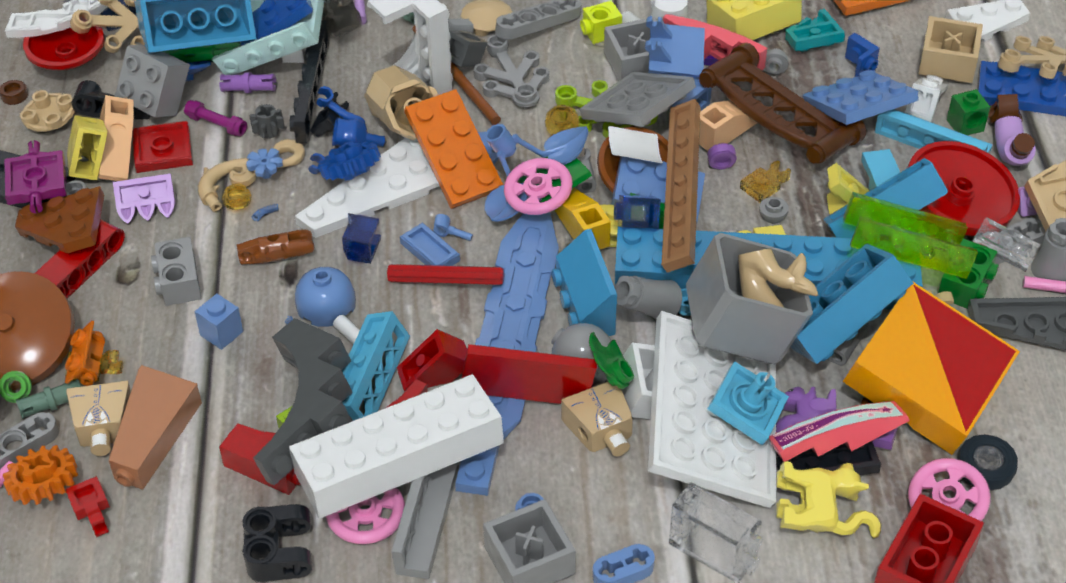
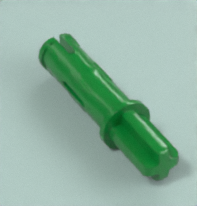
(202, 53)

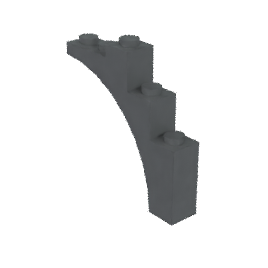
(318, 398)

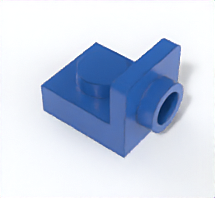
(862, 53)

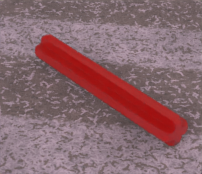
(445, 274)

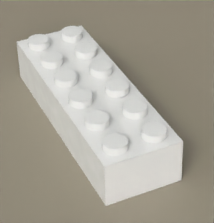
(396, 445)

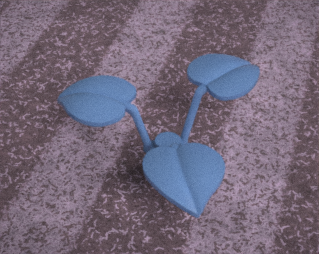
(500, 144)

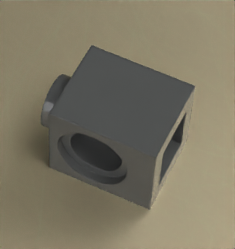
(466, 48)

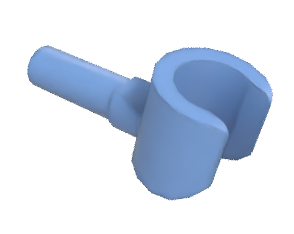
(443, 228)

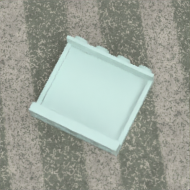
(279, 44)

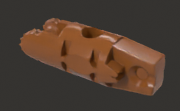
(275, 247)

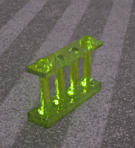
(910, 235)

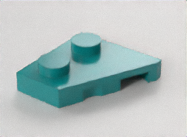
(815, 32)

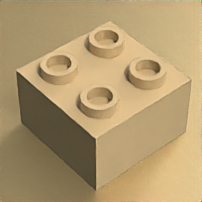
(951, 49)

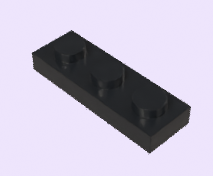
(863, 459)

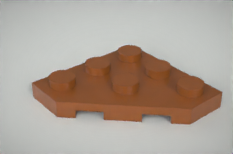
(65, 221)

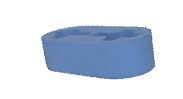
(622, 565)

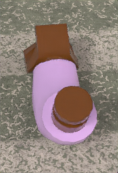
(1012, 143)

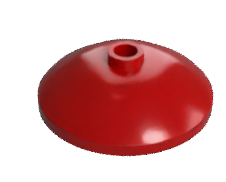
(64, 48)

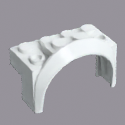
(430, 48)

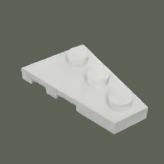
(994, 16)

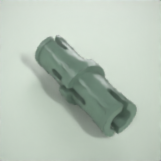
(46, 399)

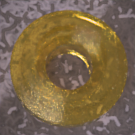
(236, 196)

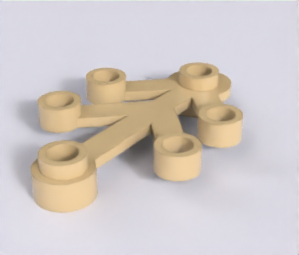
(126, 20)
(1044, 53)

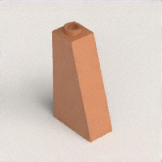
(151, 424)

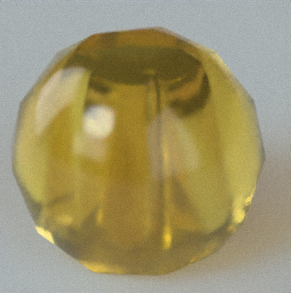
(561, 118)

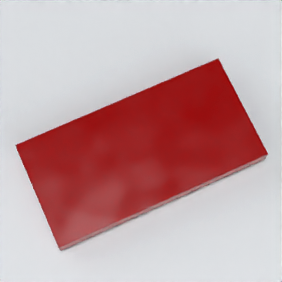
(528, 373)

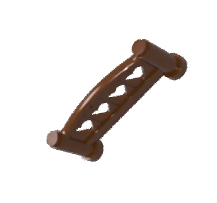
(741, 67)

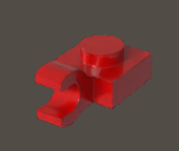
(89, 500)

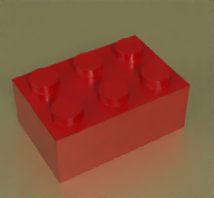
(930, 545)

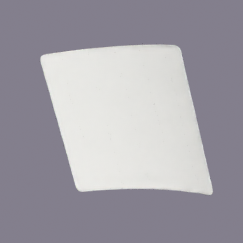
(634, 144)

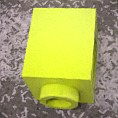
(598, 17)

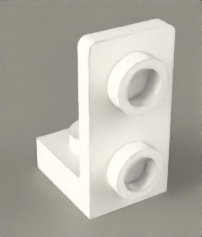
(928, 94)

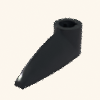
(90, 99)

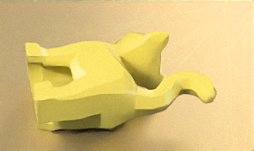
(818, 500)

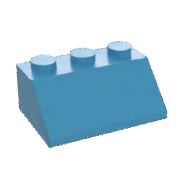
(586, 284)

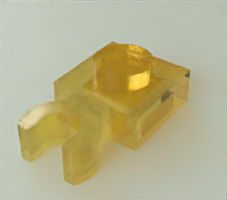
(763, 183)

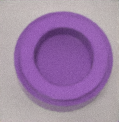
(721, 156)

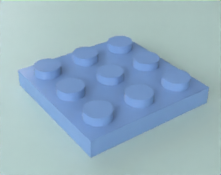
(860, 97)

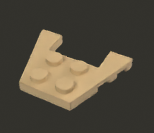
(1048, 193)

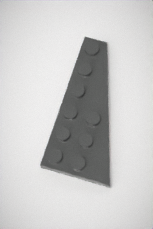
(1026, 319)

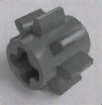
(267, 121)

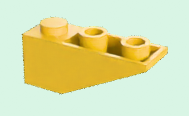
(584, 213)

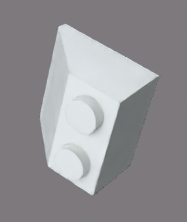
(639, 392)

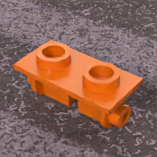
(85, 344)

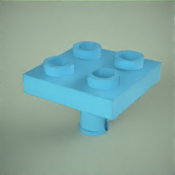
(748, 402)

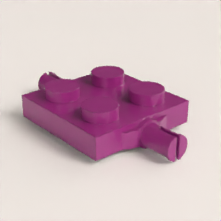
(35, 177)

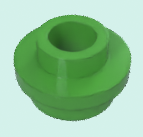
(5, 386)

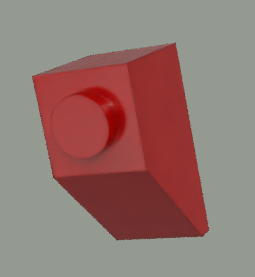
(435, 361)

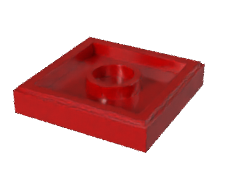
(162, 146)

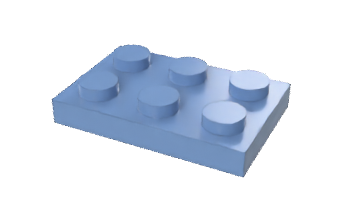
(646, 179)

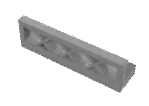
(423, 522)

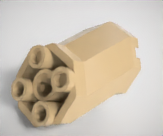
(391, 92)

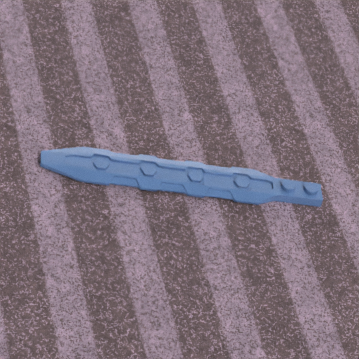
(513, 323)

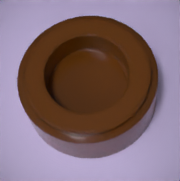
(13, 92)

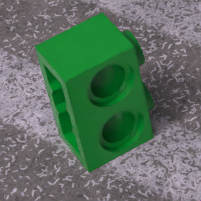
(975, 285)

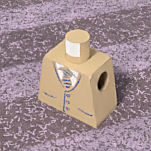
(98, 413)
(599, 418)

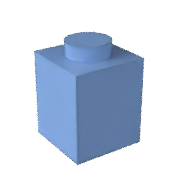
(219, 321)

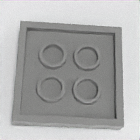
(637, 98)

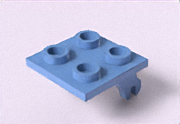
(675, 49)

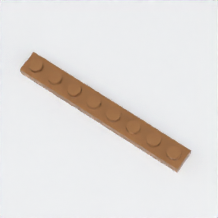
(681, 187)

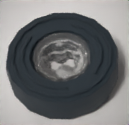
(991, 450)

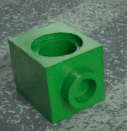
(968, 112)

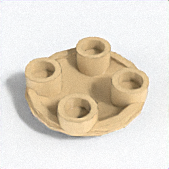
(484, 14)
(47, 111)

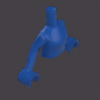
(345, 130)

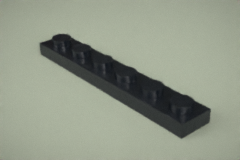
(309, 86)

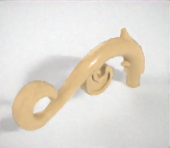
(207, 187)

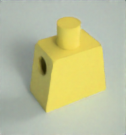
(86, 140)

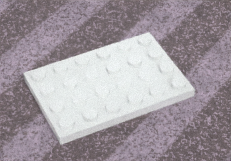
(688, 438)

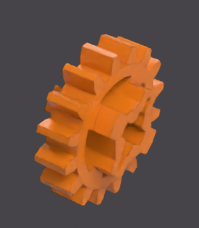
(40, 474)

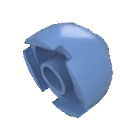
(324, 295)

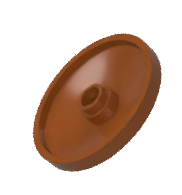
(33, 326)

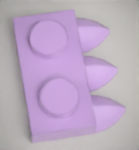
(144, 195)

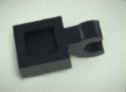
(326, 119)

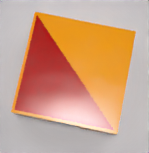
(932, 366)

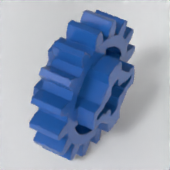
(349, 160)

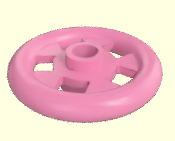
(535, 192)
(956, 470)
(382, 527)

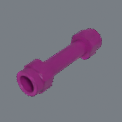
(234, 125)

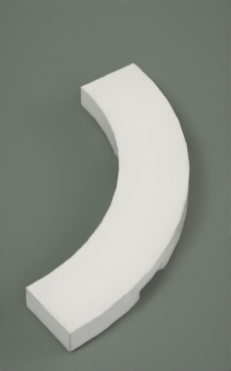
(49, 21)

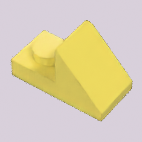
(841, 187)

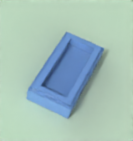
(429, 247)

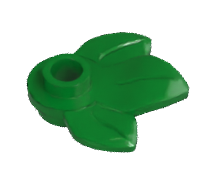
(611, 362)

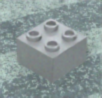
(626, 47)
(152, 81)
(530, 546)

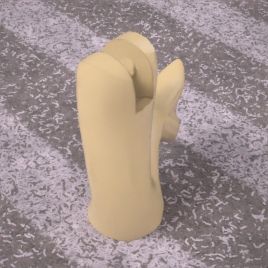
(762, 266)

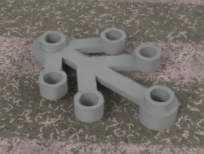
(523, 93)

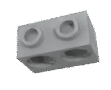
(176, 271)

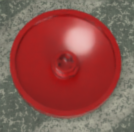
(975, 185)

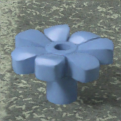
(264, 163)

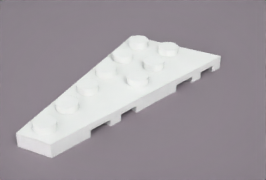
(394, 180)

